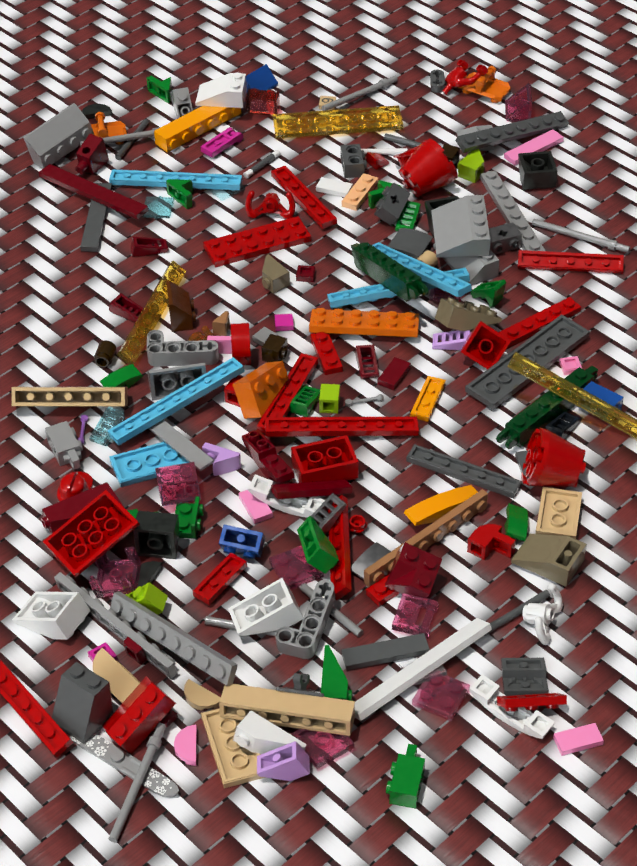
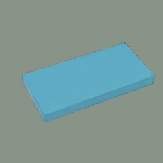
(140, 463)

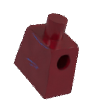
(91, 155)

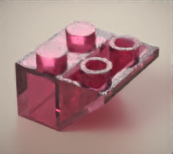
(177, 483)

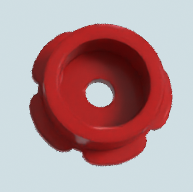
(357, 524)

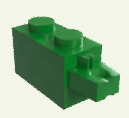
(406, 779)

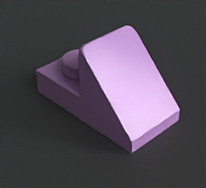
(224, 459)

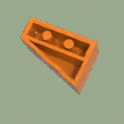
(260, 388)

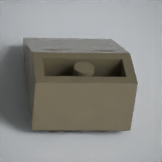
(464, 315)
(551, 556)

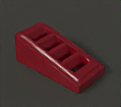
(147, 246)
(121, 300)
(363, 350)

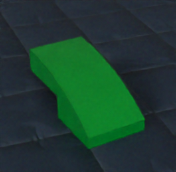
(124, 376)
(516, 522)

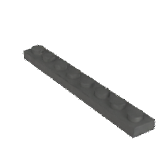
(511, 131)

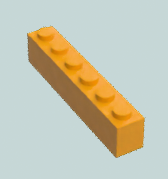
(192, 125)

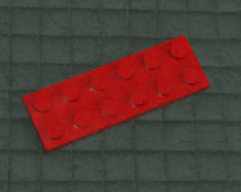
(256, 241)

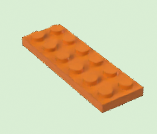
(364, 322)

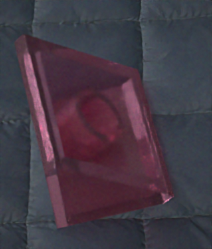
(519, 105)

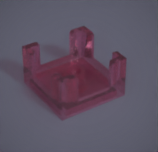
(116, 575)

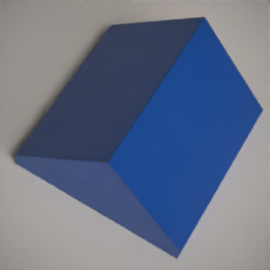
(261, 79)

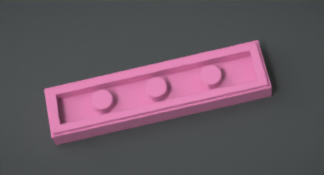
(537, 144)

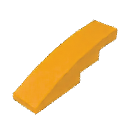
(438, 505)

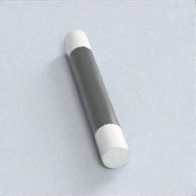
(261, 164)

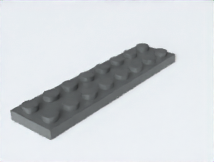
(543, 348)

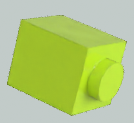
(329, 398)

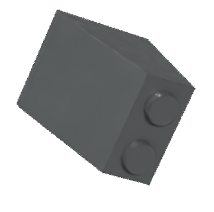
(82, 702)

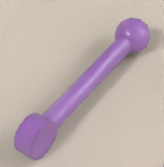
(84, 418)

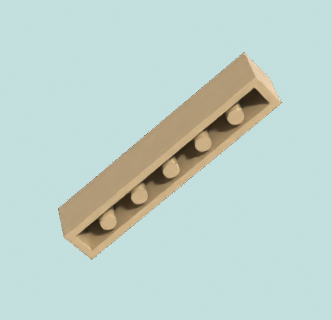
(69, 396)
(288, 709)

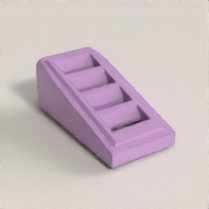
(455, 340)

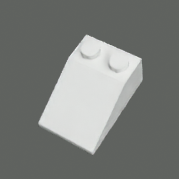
(223, 91)
(266, 610)
(53, 614)

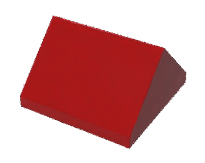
(485, 345)

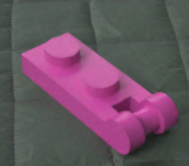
(221, 142)

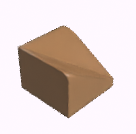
(221, 324)

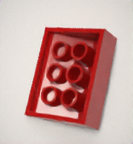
(90, 533)

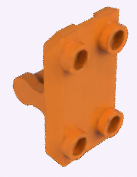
(488, 86)
(108, 129)

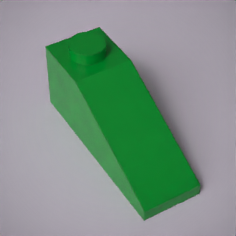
(316, 546)
(334, 681)

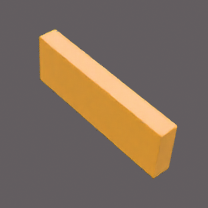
(428, 398)

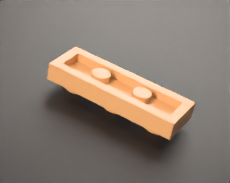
(359, 192)

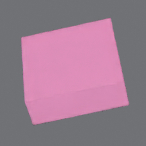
(569, 364)

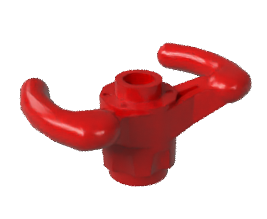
(270, 205)

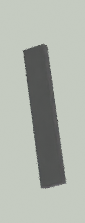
(94, 224)
(464, 471)

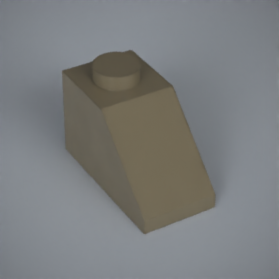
(274, 275)

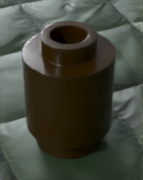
(105, 353)

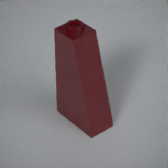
(59, 513)

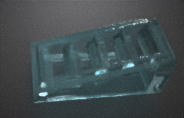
(112, 416)

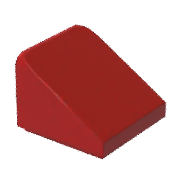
(376, 160)

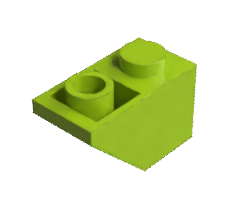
(471, 166)
(149, 597)

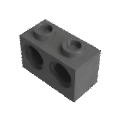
(352, 160)

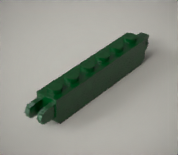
(388, 272)
(542, 411)

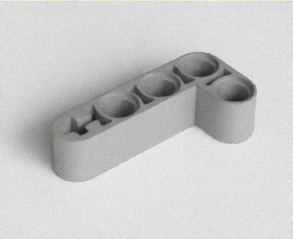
(180, 352)
(312, 618)

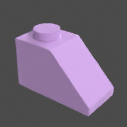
(284, 763)

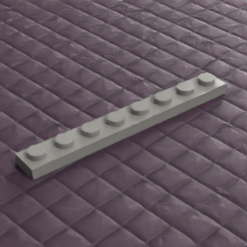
(510, 210)
(120, 628)
(174, 638)

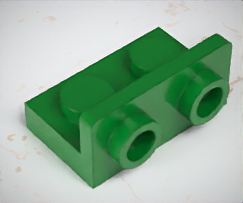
(189, 518)

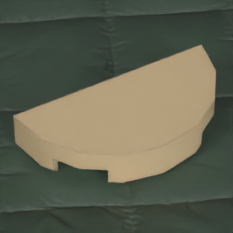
(199, 697)

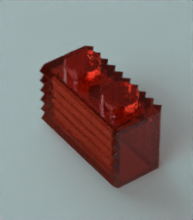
(262, 101)

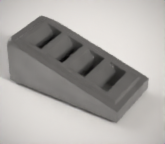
(331, 518)

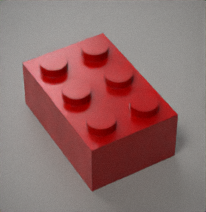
(325, 460)

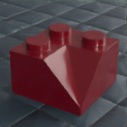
(413, 571)

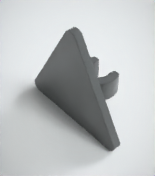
(300, 683)

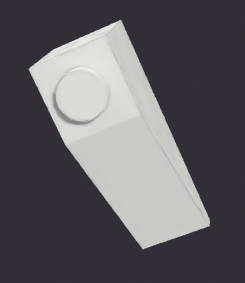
(261, 735)

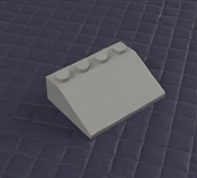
(461, 228)

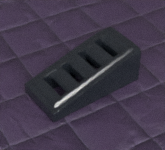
(562, 427)

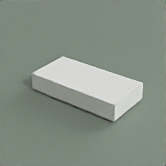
(333, 187)

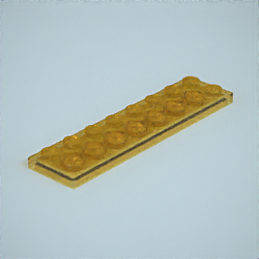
(337, 121)

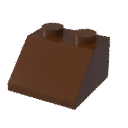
(180, 308)

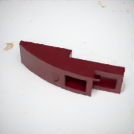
(266, 458)

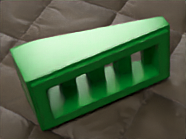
(409, 215)
(304, 404)

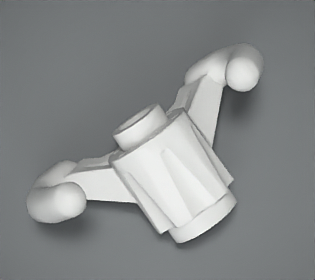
(543, 614)

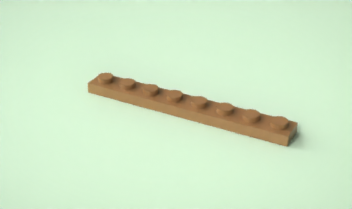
(430, 535)

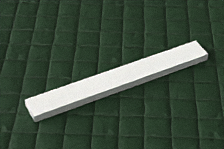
(420, 668)

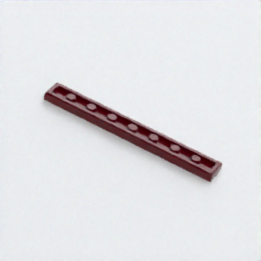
(93, 191)

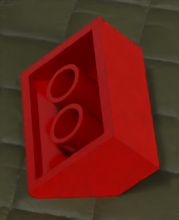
(138, 715)

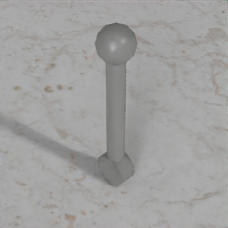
(348, 402)

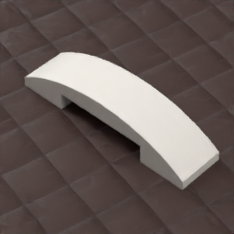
(302, 507)
(522, 720)

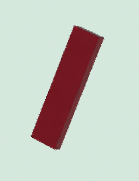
(311, 489)

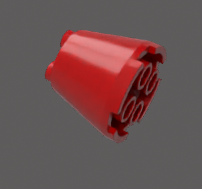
(427, 169)
(552, 461)

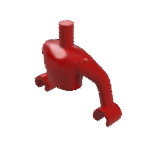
(456, 77)

